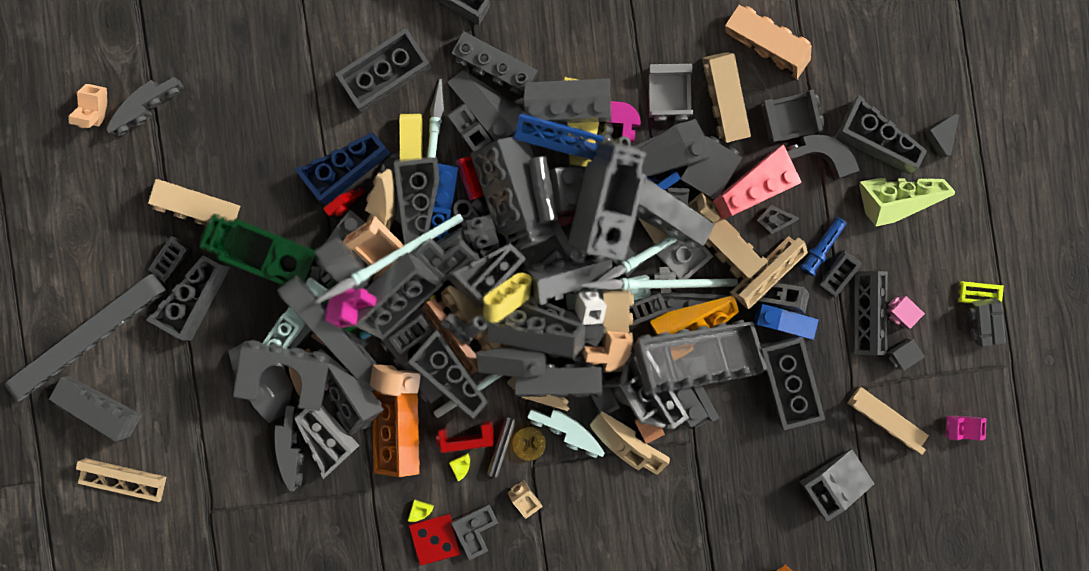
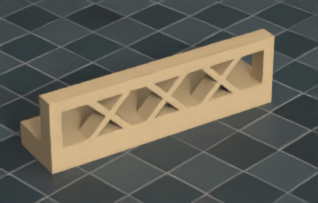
(773, 272)
(888, 420)
(121, 474)

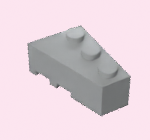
(326, 439)

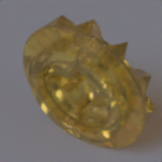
(519, 444)

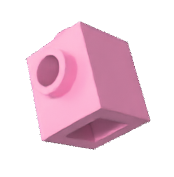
(904, 312)

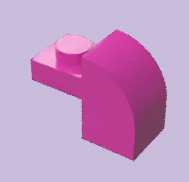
(625, 116)
(344, 307)
(965, 428)

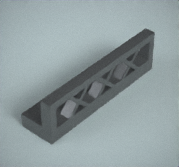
(877, 314)

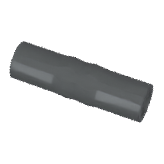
(543, 190)

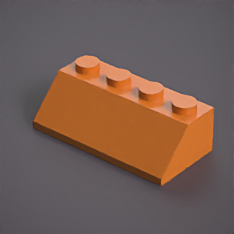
(396, 435)

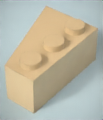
(734, 250)

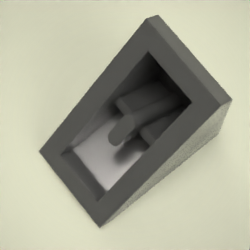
(943, 135)

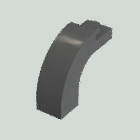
(833, 151)

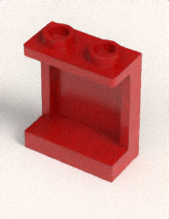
(466, 442)

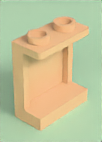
(372, 243)

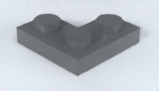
(443, 262)
(469, 528)

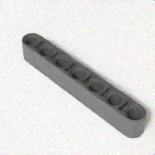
(337, 339)

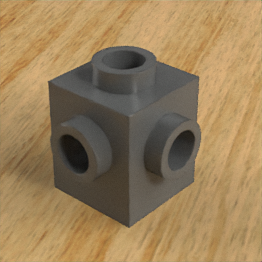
(481, 232)

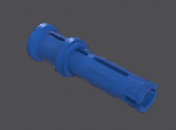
(817, 254)

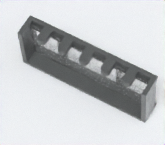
(699, 356)

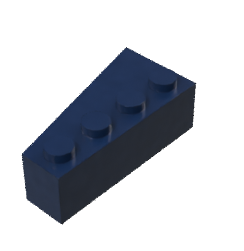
(343, 167)

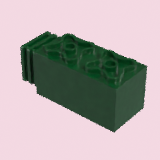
(257, 249)

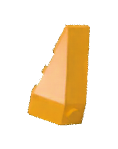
(696, 316)

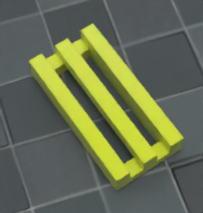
(963, 291)

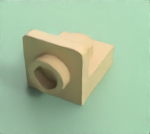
(705, 207)
(524, 499)

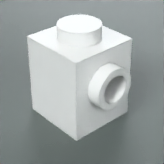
(590, 307)

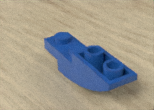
(444, 197)

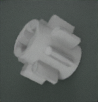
(665, 274)

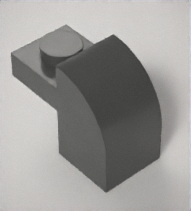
(469, 127)

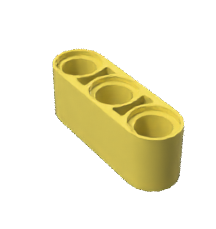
(411, 136)
(507, 297)

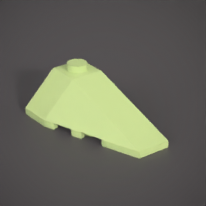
(892, 201)

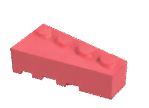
(763, 181)

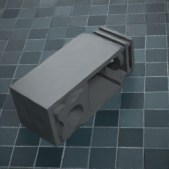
(509, 191)
(608, 201)

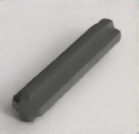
(501, 447)

